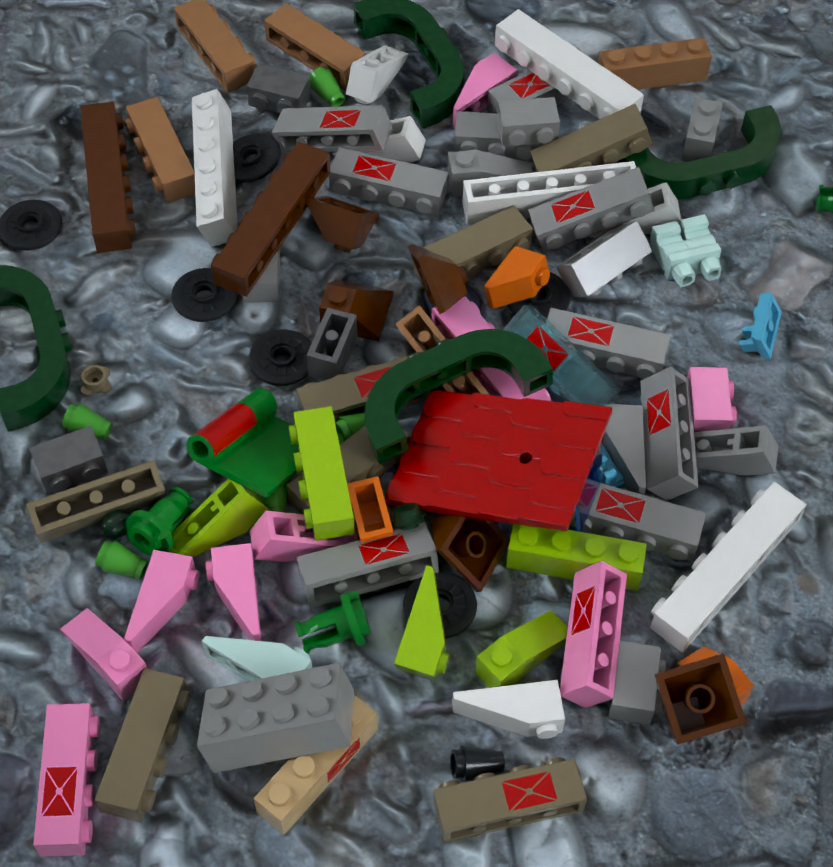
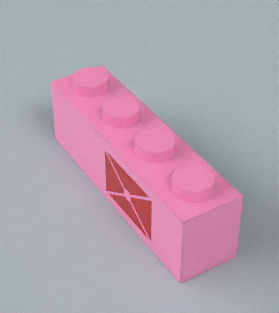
(593, 635)
(65, 780)

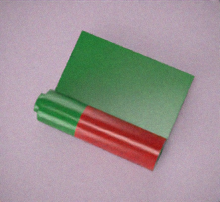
(248, 444)

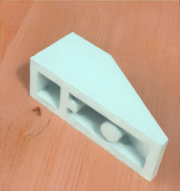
(255, 658)

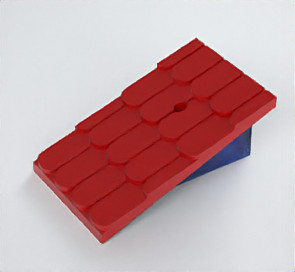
(504, 460)

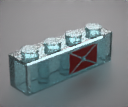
(572, 371)

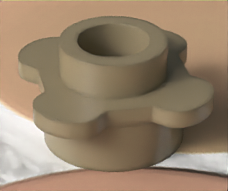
(92, 374)

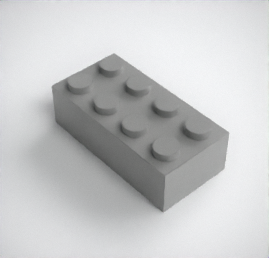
(276, 718)

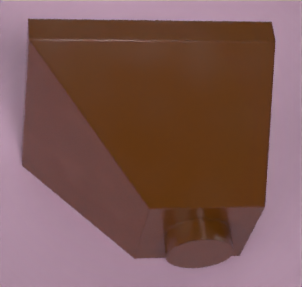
(342, 222)
(440, 277)
(365, 301)
(469, 546)
(699, 699)

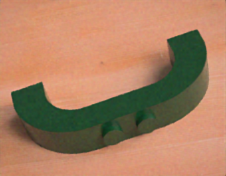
(403, 17)
(720, 171)
(440, 365)
(46, 387)

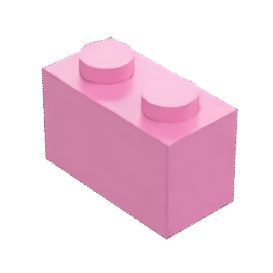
(711, 398)

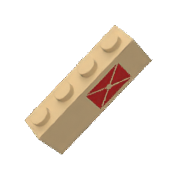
(307, 776)

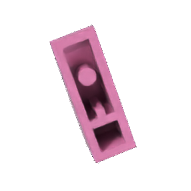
(484, 76)
(285, 537)
(235, 584)
(161, 595)
(105, 652)

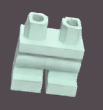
(686, 250)

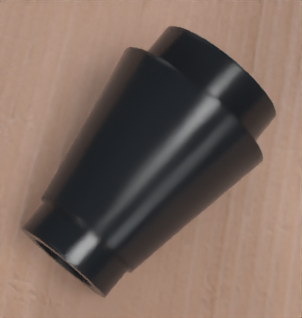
(470, 762)

